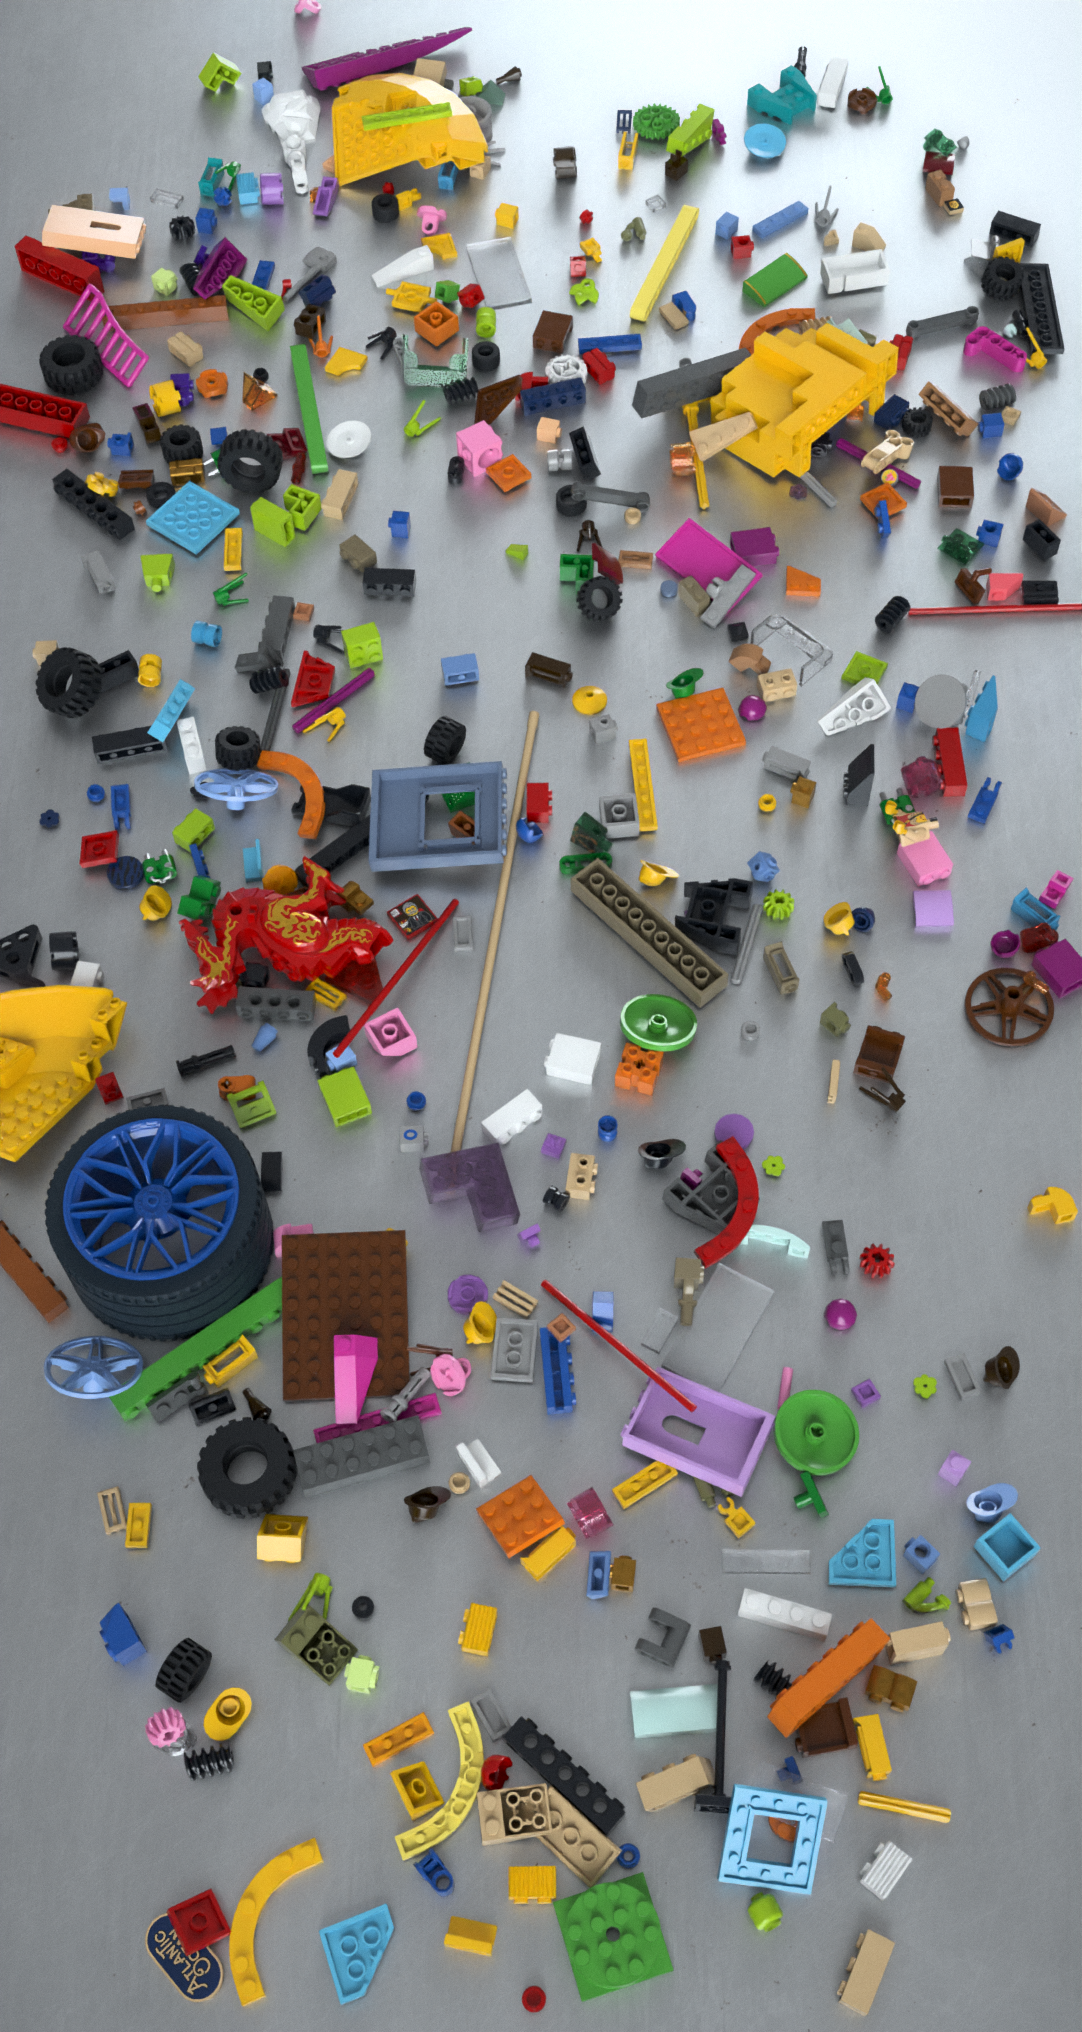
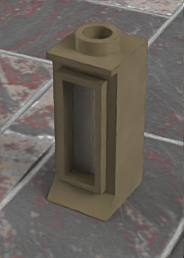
(780, 968)

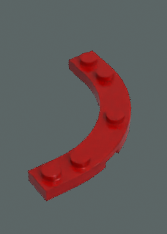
(746, 1207)

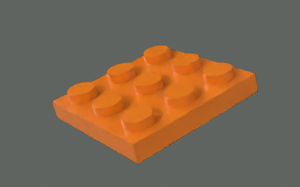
(520, 1516)

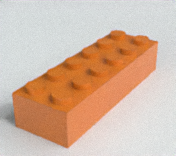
(827, 1676)

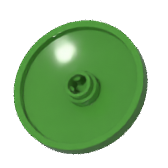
(658, 1022)
(816, 1432)

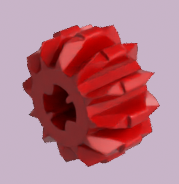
(885, 1260)

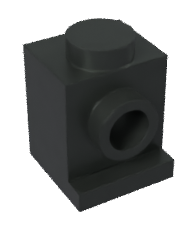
(265, 70)

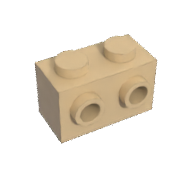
(776, 685)
(580, 1176)

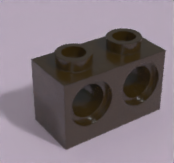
(306, 322)

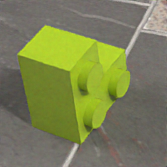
(217, 70)
(302, 505)

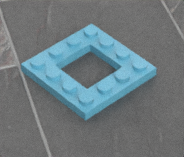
(791, 1877)

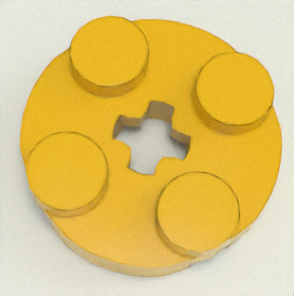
(100, 484)

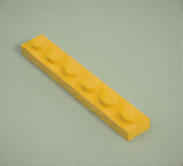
(643, 784)

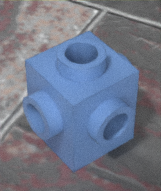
(763, 866)

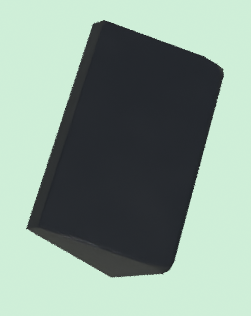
(212, 1406)

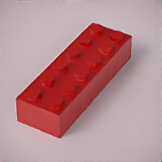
(57, 267)
(41, 411)

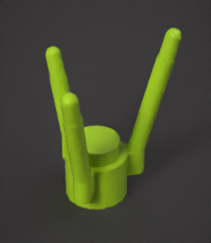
(412, 426)
(317, 1587)

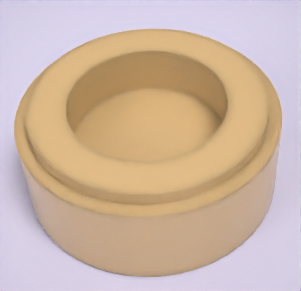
(632, 515)

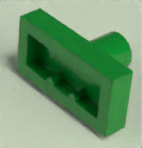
(811, 1496)

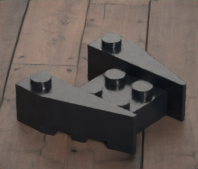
(709, 910)

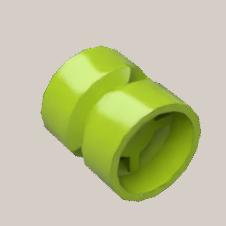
(486, 322)

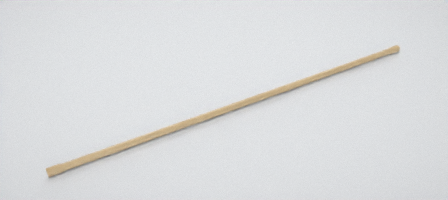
(532, 724)

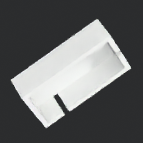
(855, 271)

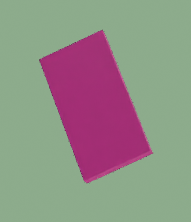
(701, 555)

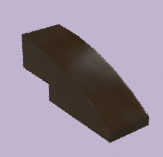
(147, 423)

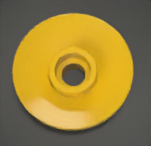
(589, 700)

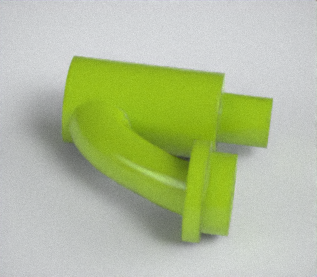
(919, 1593)

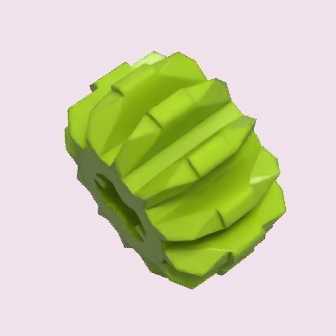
(778, 904)

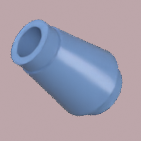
(264, 1036)

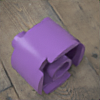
(271, 188)

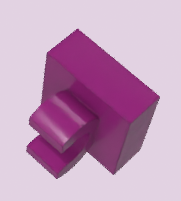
(690, 1178)

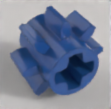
(222, 196)

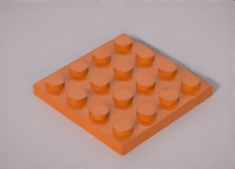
(701, 724)

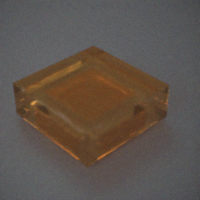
(856, 414)

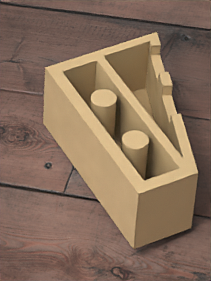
(676, 1782)

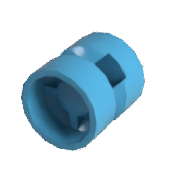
(205, 633)

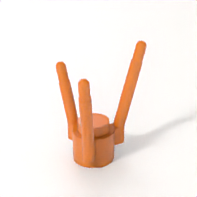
(321, 348)

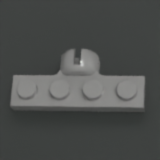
(726, 594)

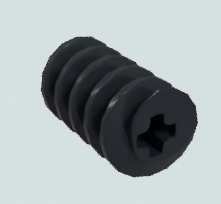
(189, 274)
(460, 389)
(892, 614)
(268, 679)
(772, 1678)
(209, 1762)

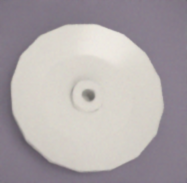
(348, 439)

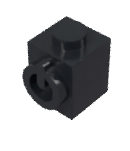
(821, 445)
(255, 975)

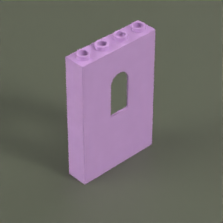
(728, 1446)

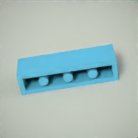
(171, 710)

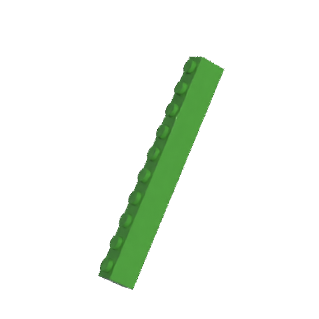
(201, 1349)

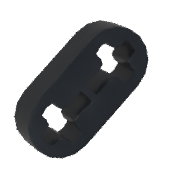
(456, 470)
(852, 968)

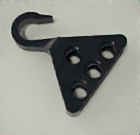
(23, 953)

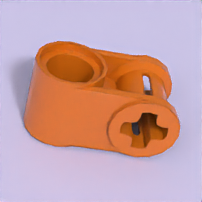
(235, 1085)

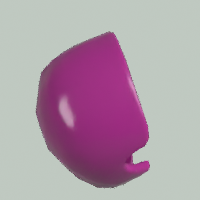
(752, 708)
(1005, 944)
(840, 1314)

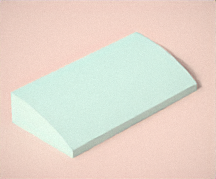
(674, 1711)

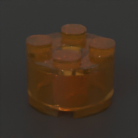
(681, 459)

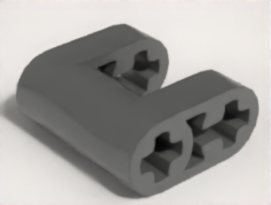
(672, 1643)

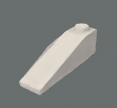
(408, 265)
(857, 706)

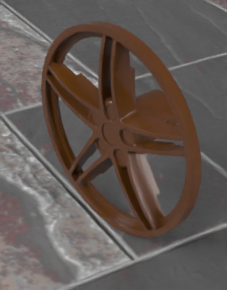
(1010, 1005)

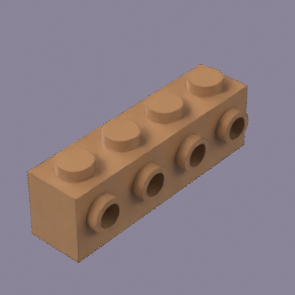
(948, 409)

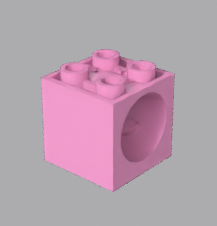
(479, 447)

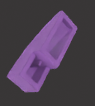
(326, 196)

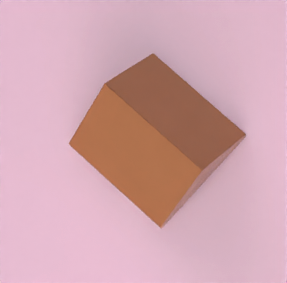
(1044, 507)

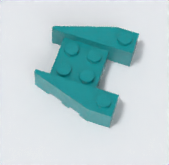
(786, 102)

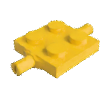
(411, 296)

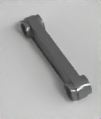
(942, 322)
(610, 496)

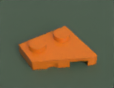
(801, 583)

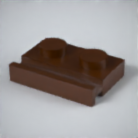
(136, 479)

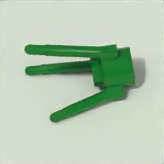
(885, 93)
(232, 170)
(221, 594)

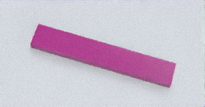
(424, 1407)

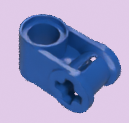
(433, 1870)

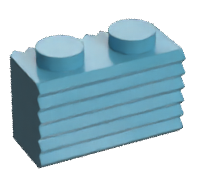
(247, 188)

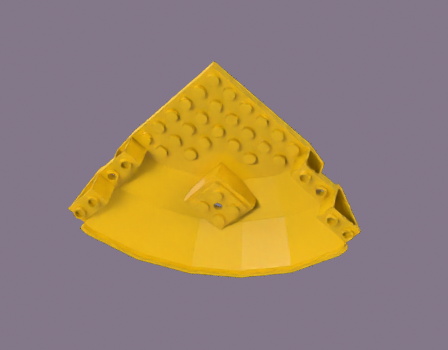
(430, 141)
(50, 1056)

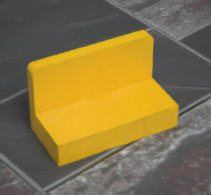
(470, 1936)

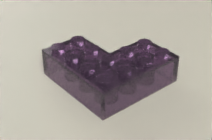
(475, 1174)

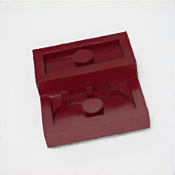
(937, 161)
(289, 442)
(607, 564)

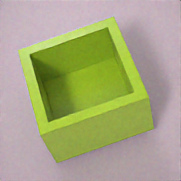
(362, 645)

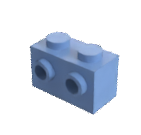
(460, 669)

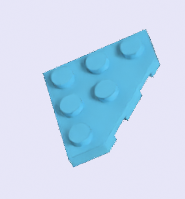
(866, 1558)
(356, 1949)

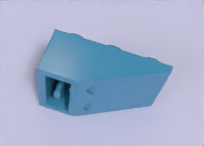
(983, 714)

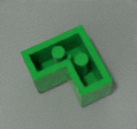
(576, 568)
(201, 899)

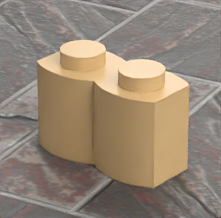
(977, 1604)

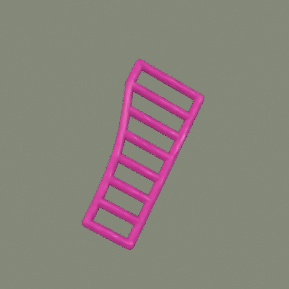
(118, 333)

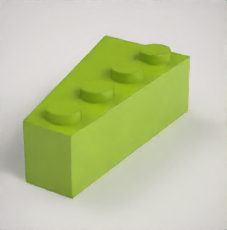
(692, 131)
(254, 301)

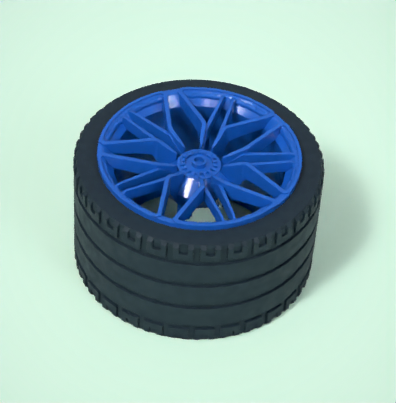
(139, 1175)

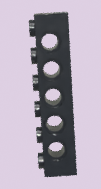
(93, 504)
(515, 1739)

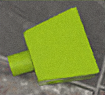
(158, 570)

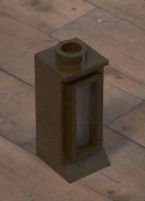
(548, 669)

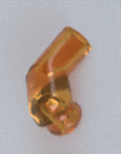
(1030, 979)
(882, 984)

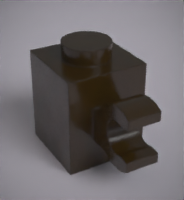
(676, 166)

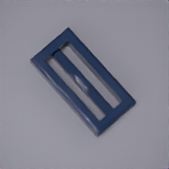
(623, 128)

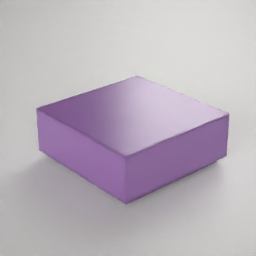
(865, 1393)

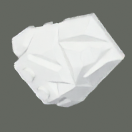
(293, 115)

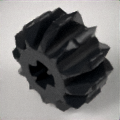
(182, 227)

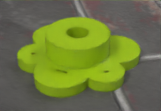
(771, 1161)
(930, 1384)

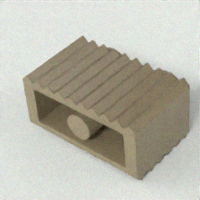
(357, 553)
(694, 596)

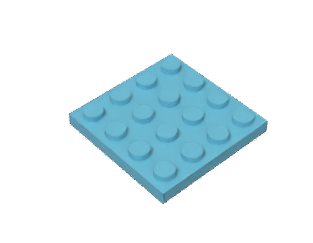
(192, 517)

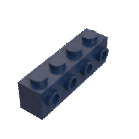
(552, 396)

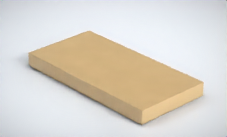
(578, 1840)

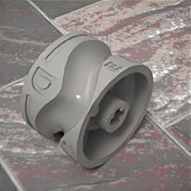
(483, 113)

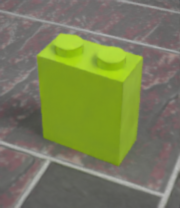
(273, 521)
(344, 1096)

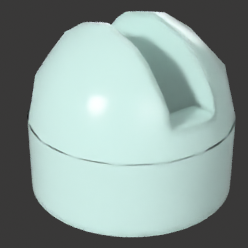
(1009, 330)

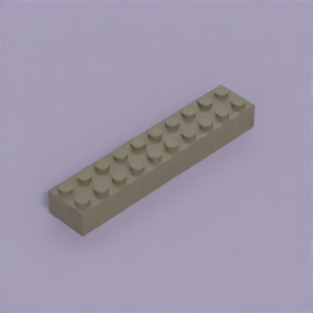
(649, 932)

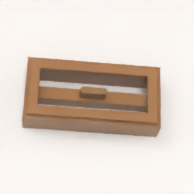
(635, 561)

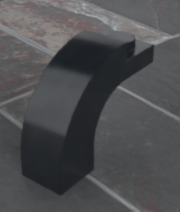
(323, 1039)

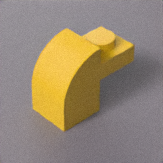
(1057, 1202)

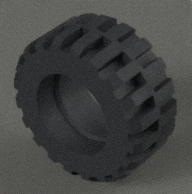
(70, 351)
(254, 446)
(83, 688)

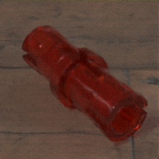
(298, 468)

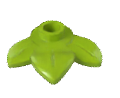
(584, 292)

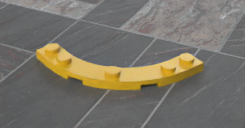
(249, 1911)

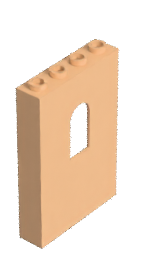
(71, 230)

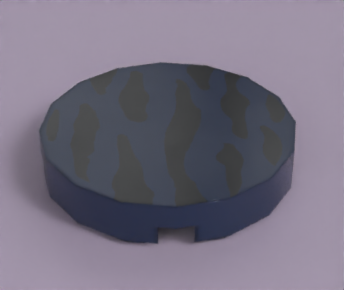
(125, 872)

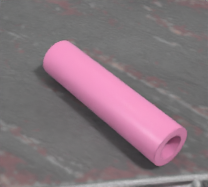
(785, 1386)

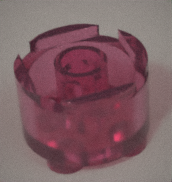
(921, 777)
(591, 1513)

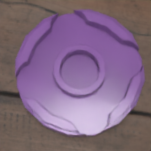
(736, 1126)
(466, 1292)

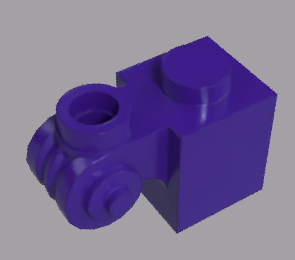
(105, 264)
(185, 386)

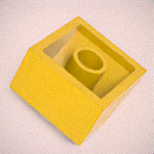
(282, 1538)

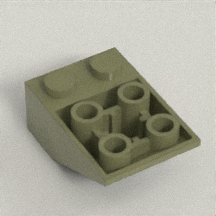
(316, 1644)

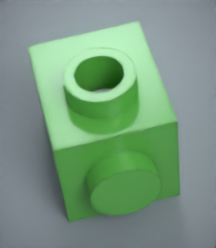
(447, 291)

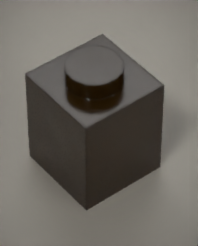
(712, 1644)

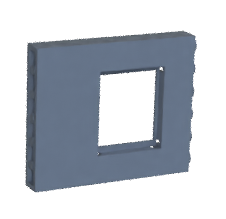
(399, 816)

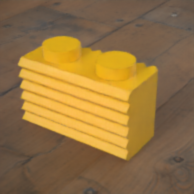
(479, 1629)
(532, 1883)

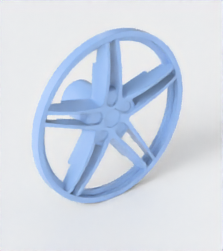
(236, 787)
(94, 1371)

